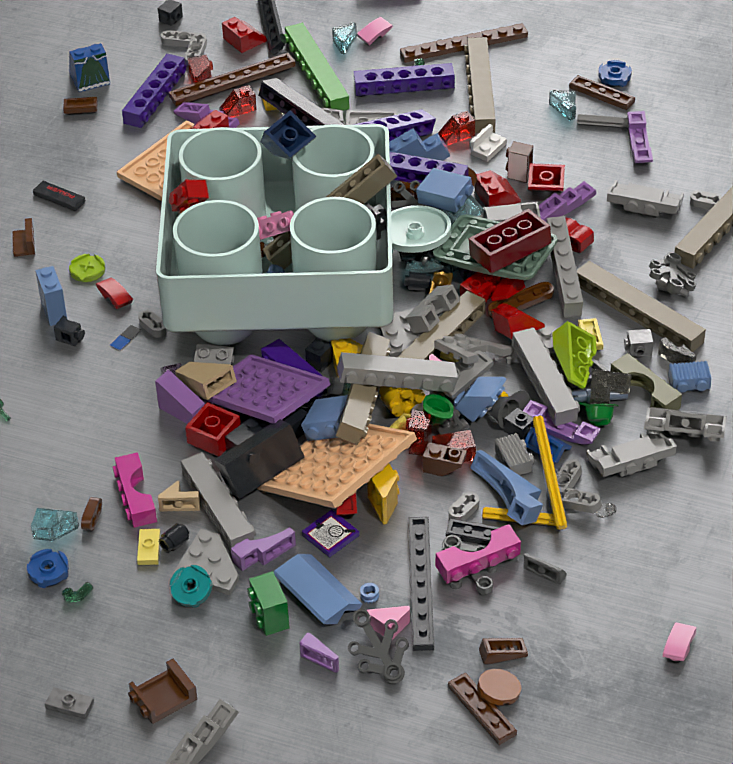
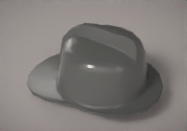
(506, 405)

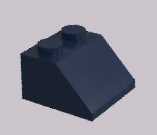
(287, 136)

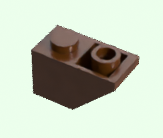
(442, 459)

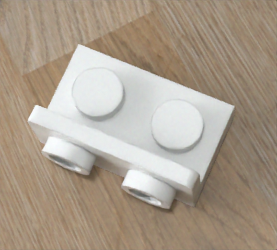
(487, 144)

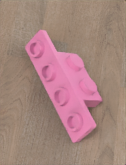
(274, 225)

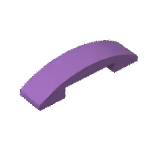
(638, 137)
(569, 432)

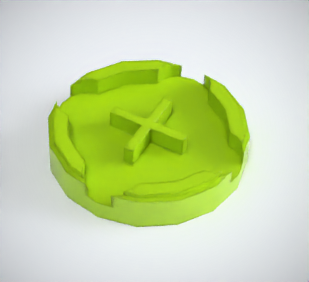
(87, 268)

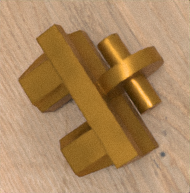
(441, 279)

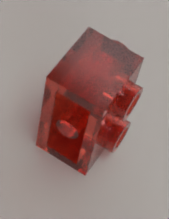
(421, 425)

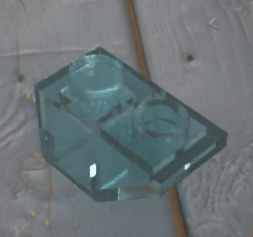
(53, 524)

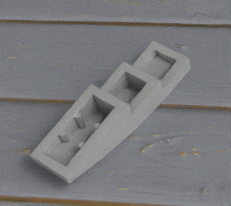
(204, 736)

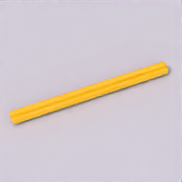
(550, 474)

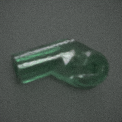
(73, 596)

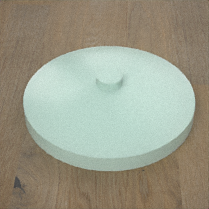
(419, 228)

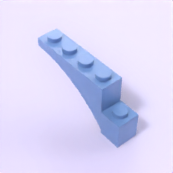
(411, 144)
(518, 494)

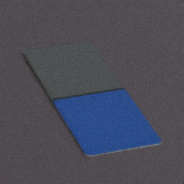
(123, 339)

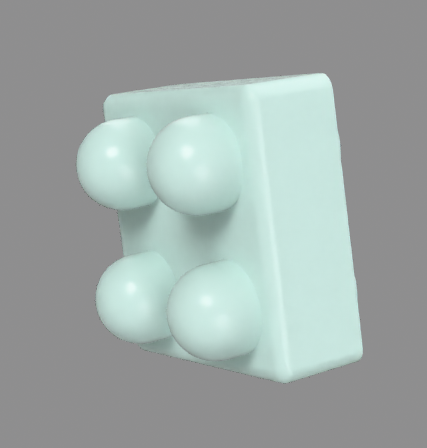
(212, 252)

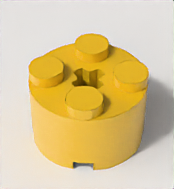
(400, 399)

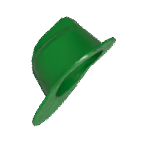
(438, 407)
(600, 413)

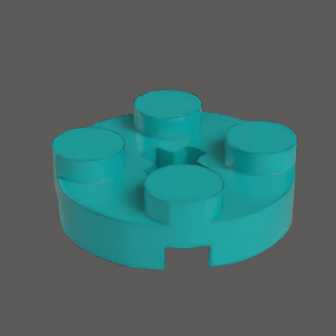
(195, 596)

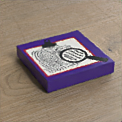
(330, 533)

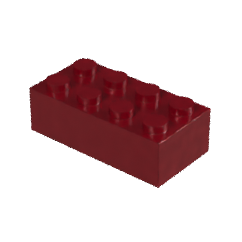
(509, 240)

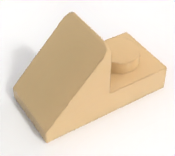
(174, 500)

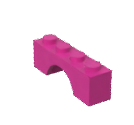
(140, 506)
(456, 564)

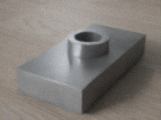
(69, 702)

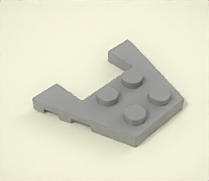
(465, 347)

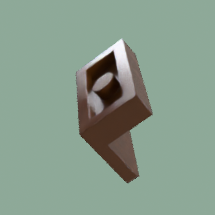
(24, 240)

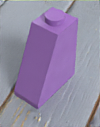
(177, 398)

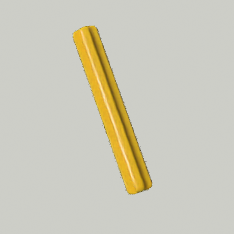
(501, 514)

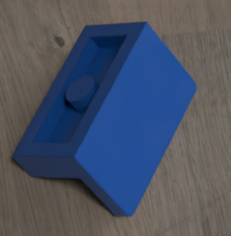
(556, 446)

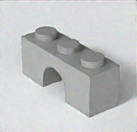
(425, 316)

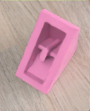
(380, 616)

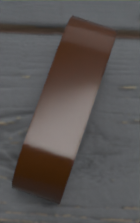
(91, 513)

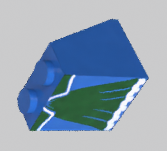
(89, 67)

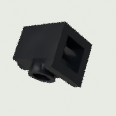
(68, 331)

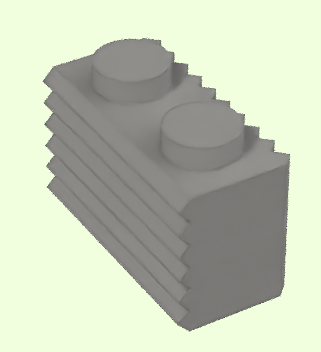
(513, 454)

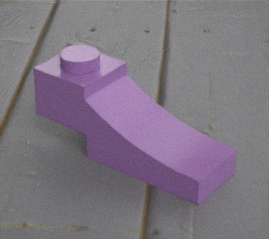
(262, 550)

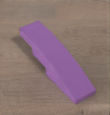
(194, 112)
(567, 201)

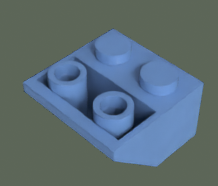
(480, 396)

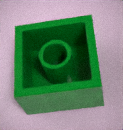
(268, 603)

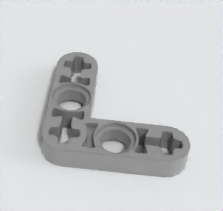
(193, 41)
(586, 501)

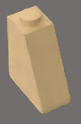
(206, 378)

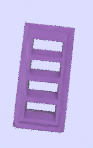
(318, 653)

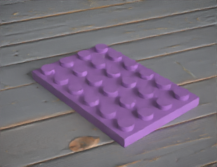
(269, 389)

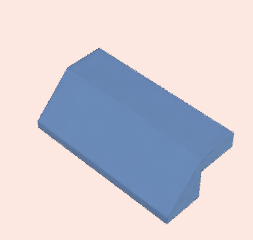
(317, 588)

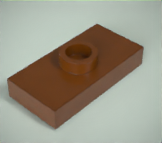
(80, 105)

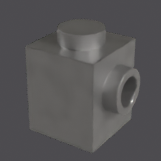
(639, 343)

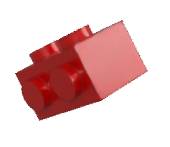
(188, 194)
(480, 285)

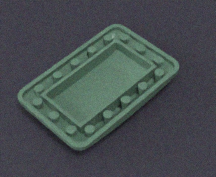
(457, 253)

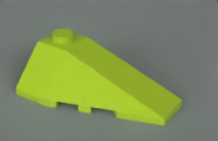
(575, 352)

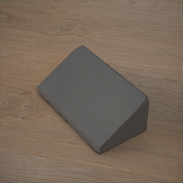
(544, 569)

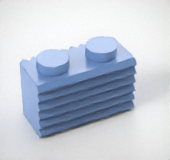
(690, 376)

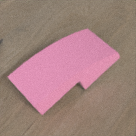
(373, 30)
(679, 642)

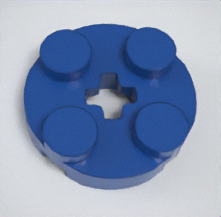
(607, 74)
(47, 577)

